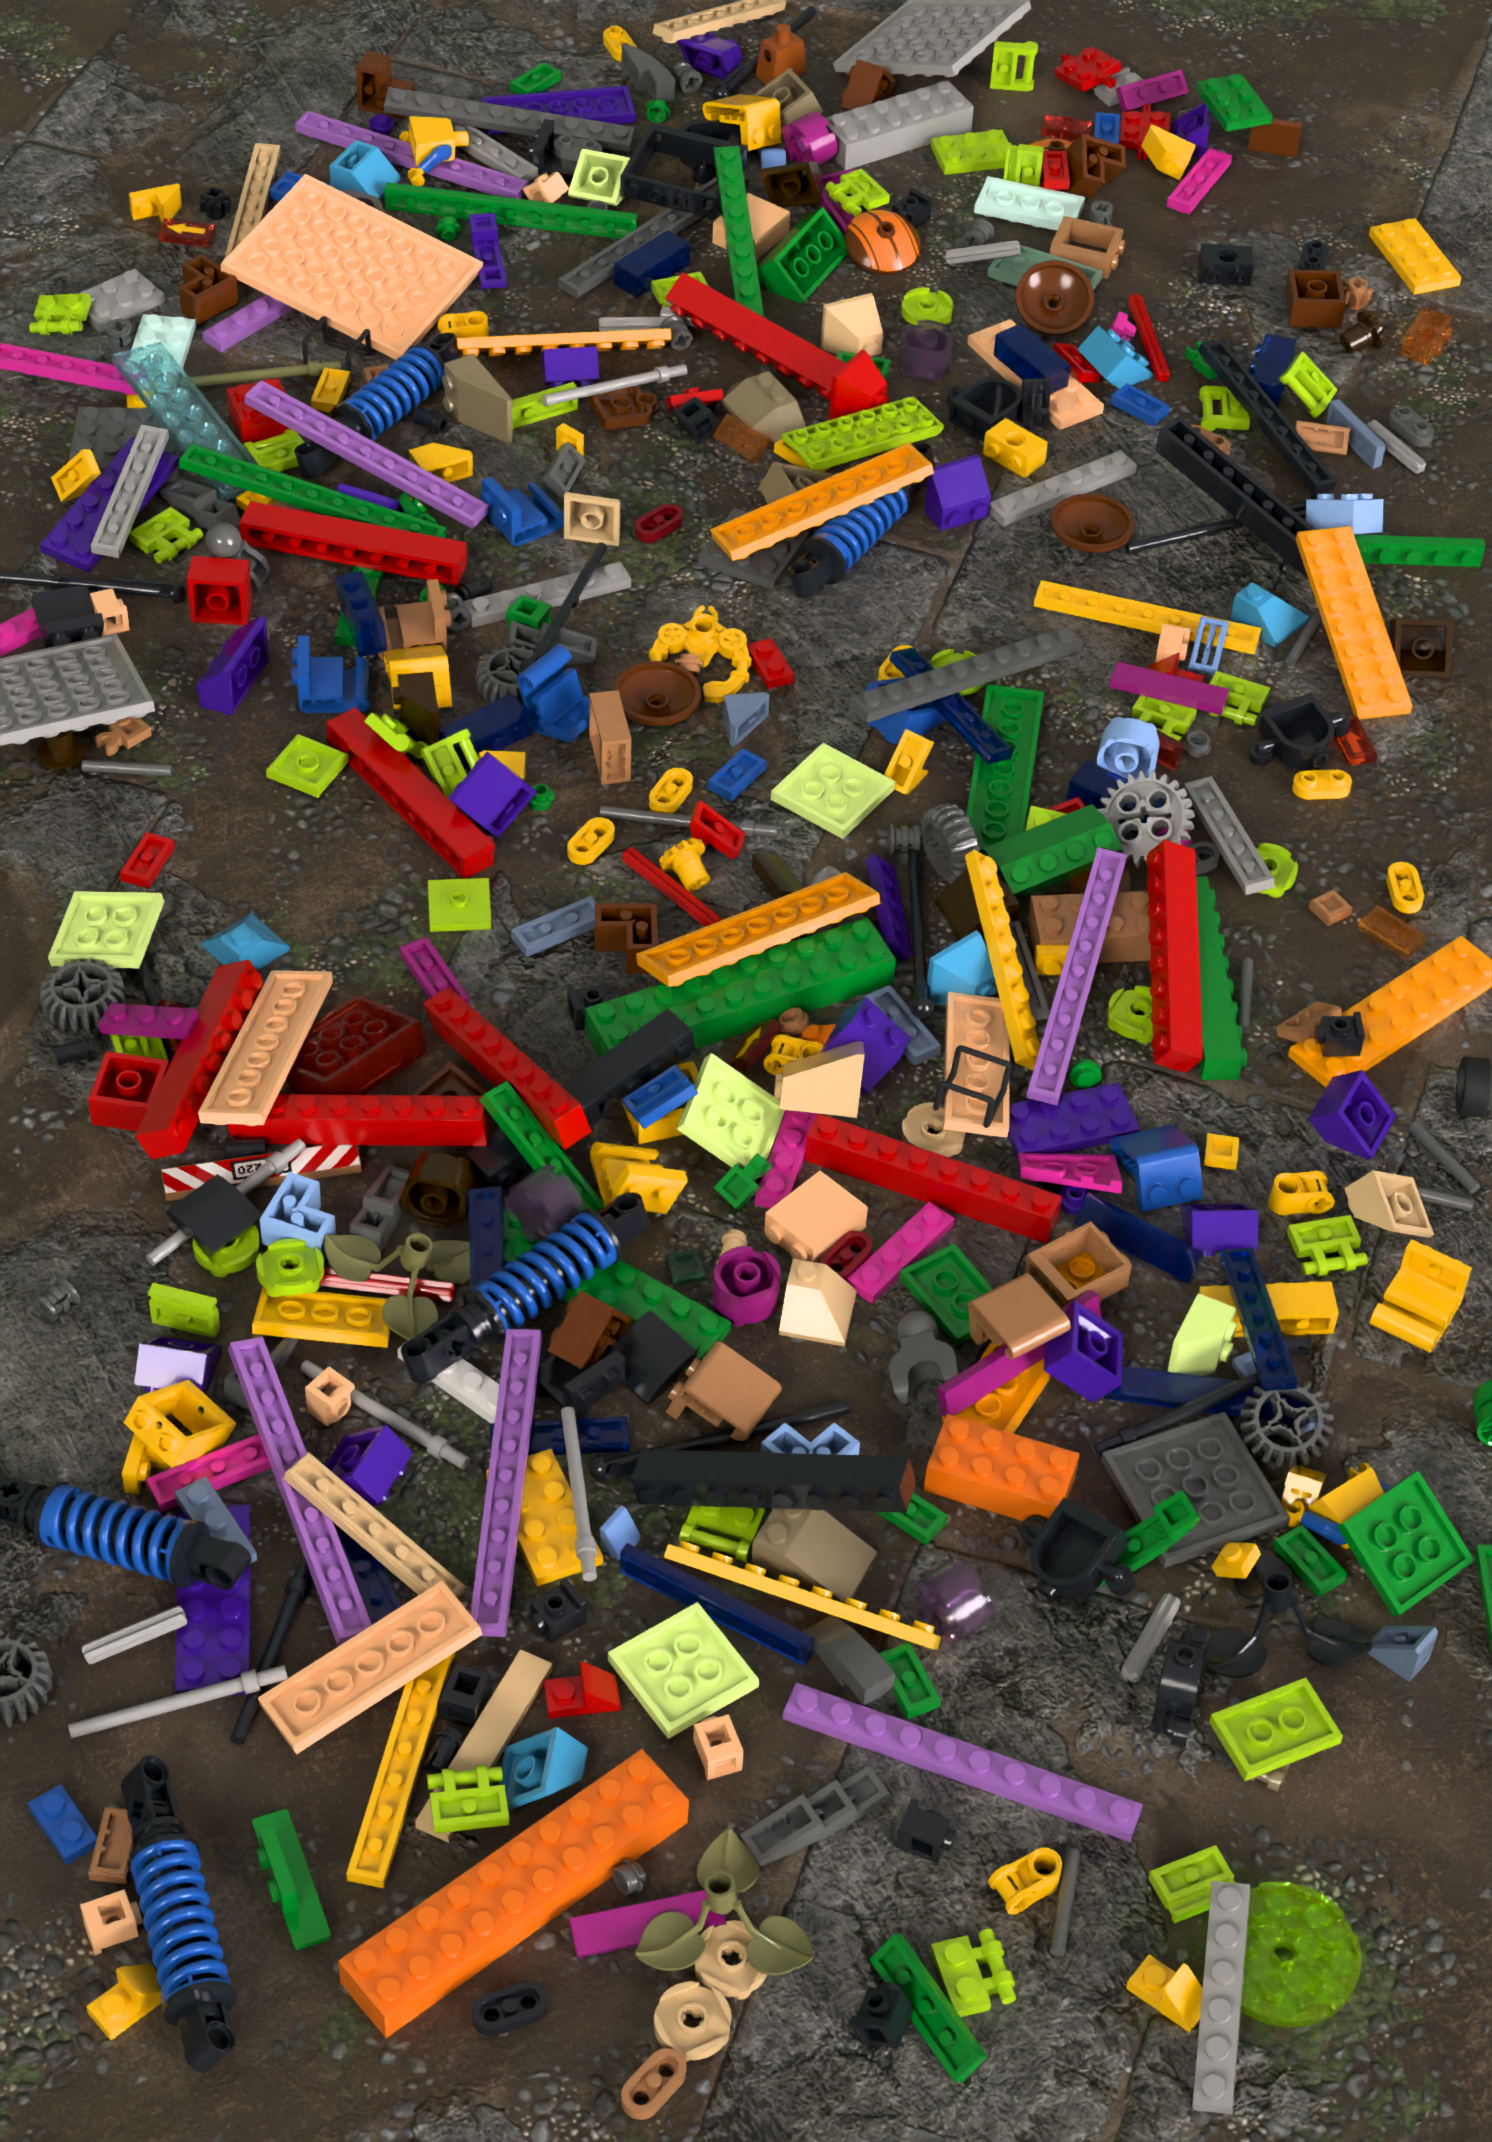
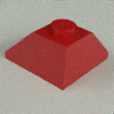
(857, 387)

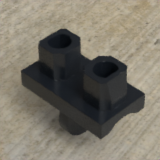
(1035, 402)

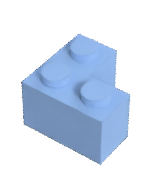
(1352, 510)
(297, 1214)
(831, 1441)

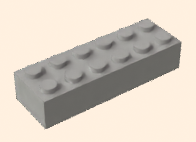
(899, 124)

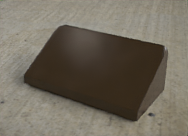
(775, 874)

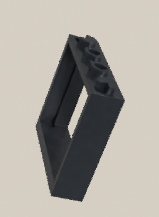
(679, 144)

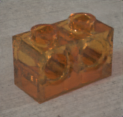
(1427, 336)

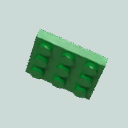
(1405, 1543)

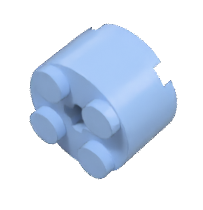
(1129, 747)

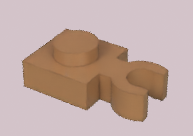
(124, 732)

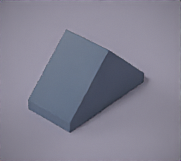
(743, 714)
(1404, 1648)

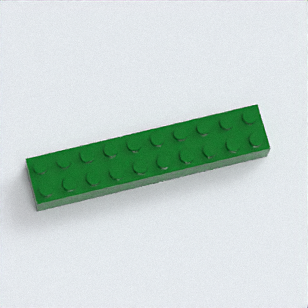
(754, 989)

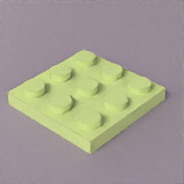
(832, 790)
(107, 928)
(730, 1114)
(683, 1670)

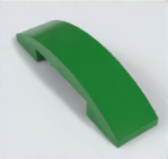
(1159, 1532)

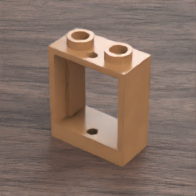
(1089, 234)
(610, 737)
(1088, 1238)

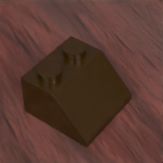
(793, 184)
(1422, 646)
(418, 706)
(960, 907)

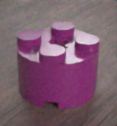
(809, 139)
(746, 1285)

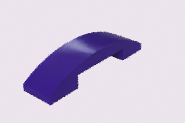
(486, 249)

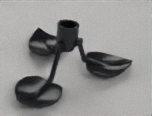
(1238, 1656)

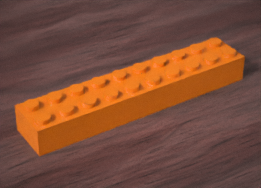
(512, 1893)

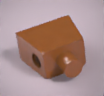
(780, 53)

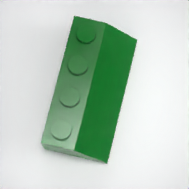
(803, 257)
(1053, 851)

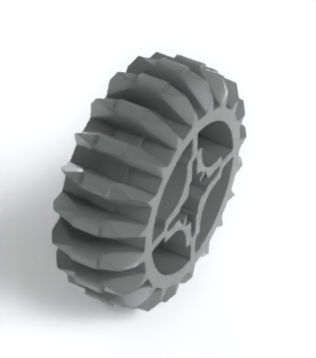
(499, 672)
(947, 839)
(63, 990)
(1291, 1435)
(18, 1693)

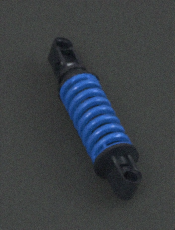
(384, 399)
(846, 537)
(526, 1285)
(117, 1532)
(178, 1917)

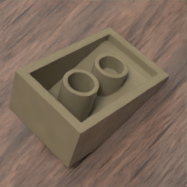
(793, 96)
(477, 398)
(786, 479)
(812, 1550)

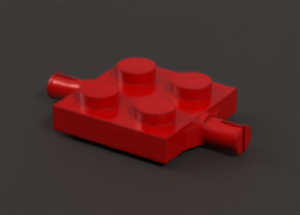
(1088, 69)
(1136, 124)

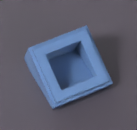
(772, 157)
(617, 1532)

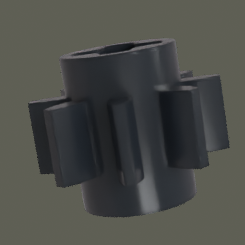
(215, 203)

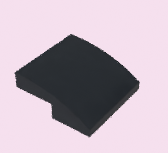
(214, 1214)
(652, 1356)

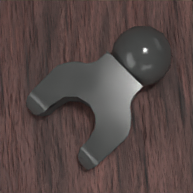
(225, 541)
(919, 1356)

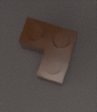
(373, 81)
(866, 85)
(1092, 163)
(206, 289)
(626, 928)
(587, 1331)

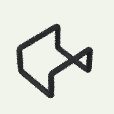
(323, 322)
(944, 1086)

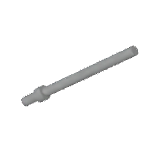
(659, 374)
(274, 1164)
(435, 1445)
(585, 1544)
(248, 1682)

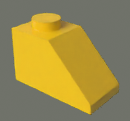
(1167, 151)
(443, 461)

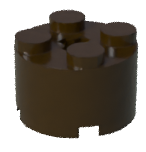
(438, 1189)

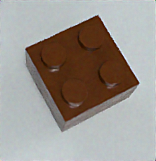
(1314, 298)

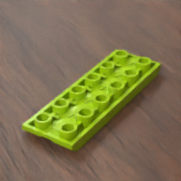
(863, 433)

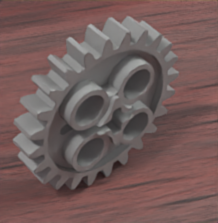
(1144, 793)

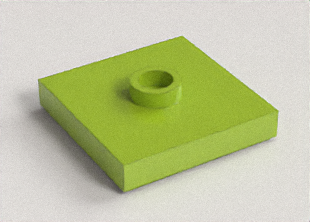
(307, 765)
(459, 904)

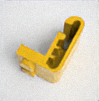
(756, 115)
(421, 660)
(628, 1169)
(1422, 1296)

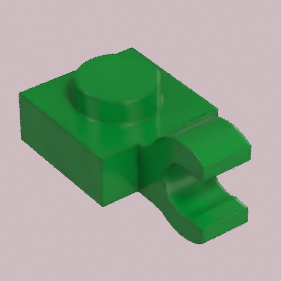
(415, 507)
(739, 1184)

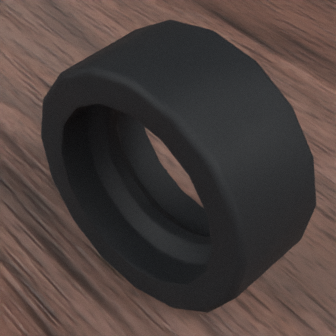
(1473, 1086)

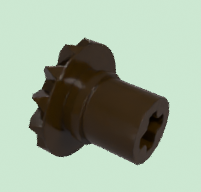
(1364, 333)
(61, 752)

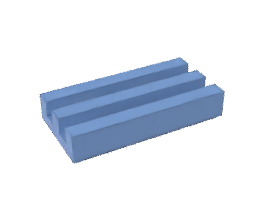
(1203, 667)

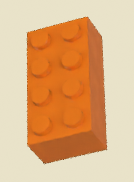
(999, 1470)

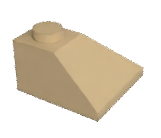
(852, 326)
(591, 519)
(1389, 1203)
(817, 1304)

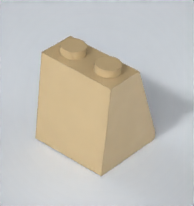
(823, 1082)

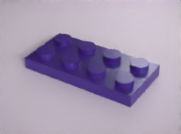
(1078, 1121)

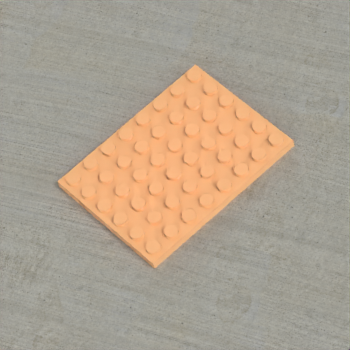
(352, 266)

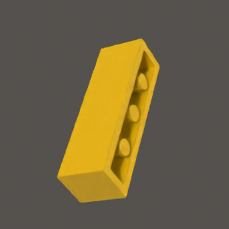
(1298, 1306)

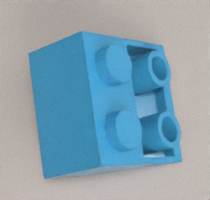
(362, 170)
(1114, 358)

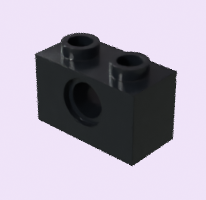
(1225, 264)

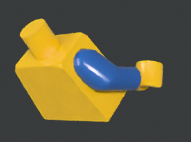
(431, 143)
(1339, 1504)

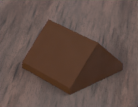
(1278, 138)

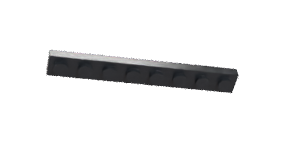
(1267, 416)

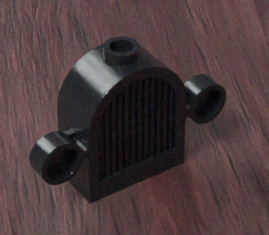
(729, 132)
(984, 406)
(1298, 734)
(1076, 1553)
(1179, 1685)

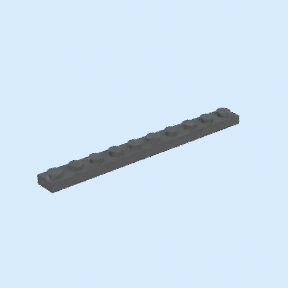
(505, 118)
(601, 266)
(965, 674)

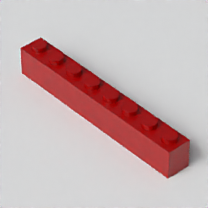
(754, 334)
(353, 543)
(411, 794)
(1174, 956)
(199, 1059)
(502, 1062)
(373, 1120)
(933, 1178)

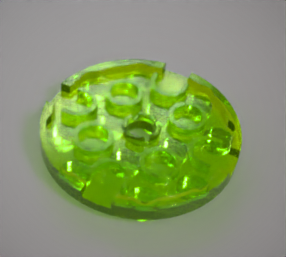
(1323, 1964)

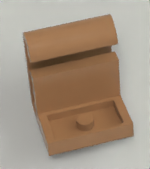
(419, 622)
(1016, 1315)
(727, 1389)

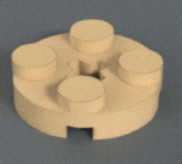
(916, 1126)
(711, 1969)
(700, 2002)

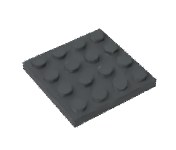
(109, 429)
(1214, 1473)

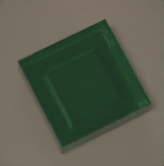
(685, 1267)

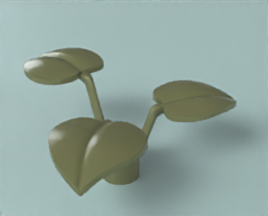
(356, 1256)
(723, 1871)

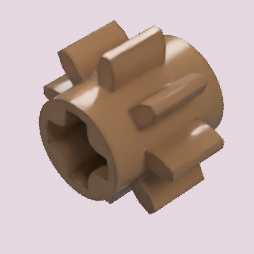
(1356, 293)

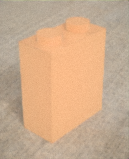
(767, 222)
(814, 1218)

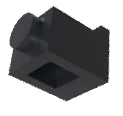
(914, 207)
(696, 420)
(580, 999)
(1340, 1035)
(558, 1611)
(464, 1695)
(925, 1833)
(883, 2016)

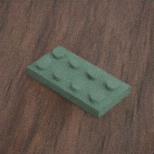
(1013, 268)

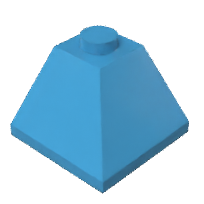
(1264, 610)
(246, 940)
(961, 969)
(541, 1766)

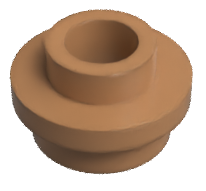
(690, 663)
(793, 1021)

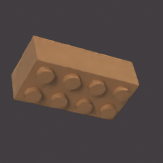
(1126, 938)

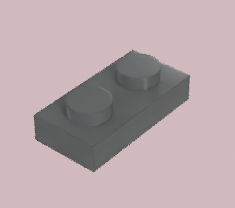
(564, 469)

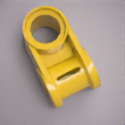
(465, 324)
(793, 1050)
(1299, 1192)
(1022, 1884)

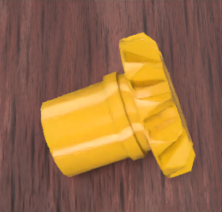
(686, 863)

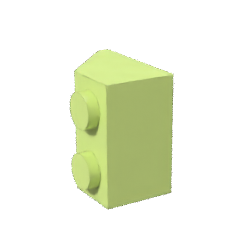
(598, 177)
(1203, 1338)

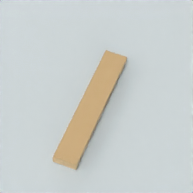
(368, 1527)
(495, 1724)

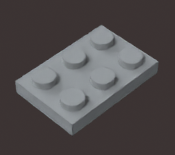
(122, 298)

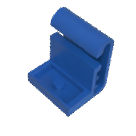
(520, 516)
(326, 685)
(554, 696)
(1163, 1166)

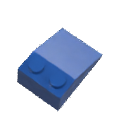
(916, 719)

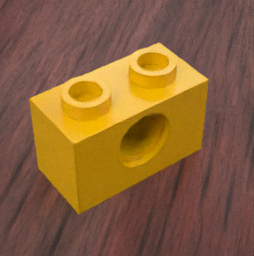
(1015, 448)

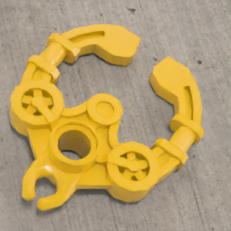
(704, 638)

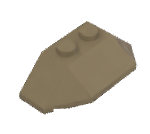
(764, 406)

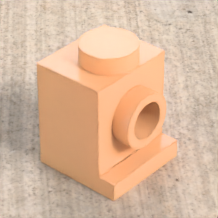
(546, 188)
(112, 610)
(1173, 641)
(334, 1402)
(718, 1746)
(110, 1920)

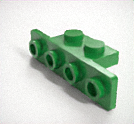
(290, 1879)

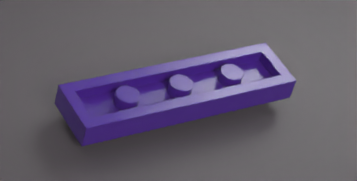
(890, 910)

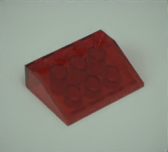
(355, 1049)

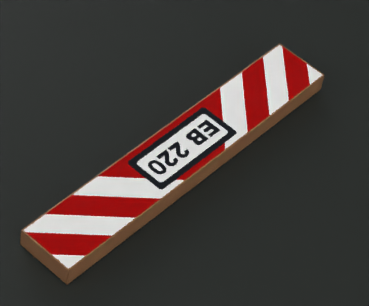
(311, 1163)

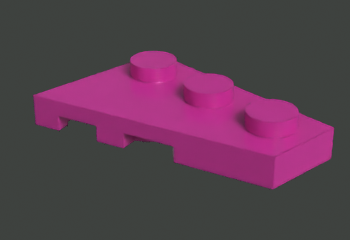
(1075, 1170)

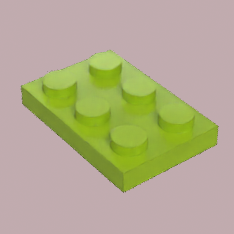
(970, 151)
(1275, 1729)

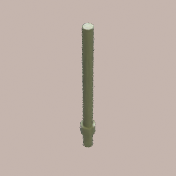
(312, 369)

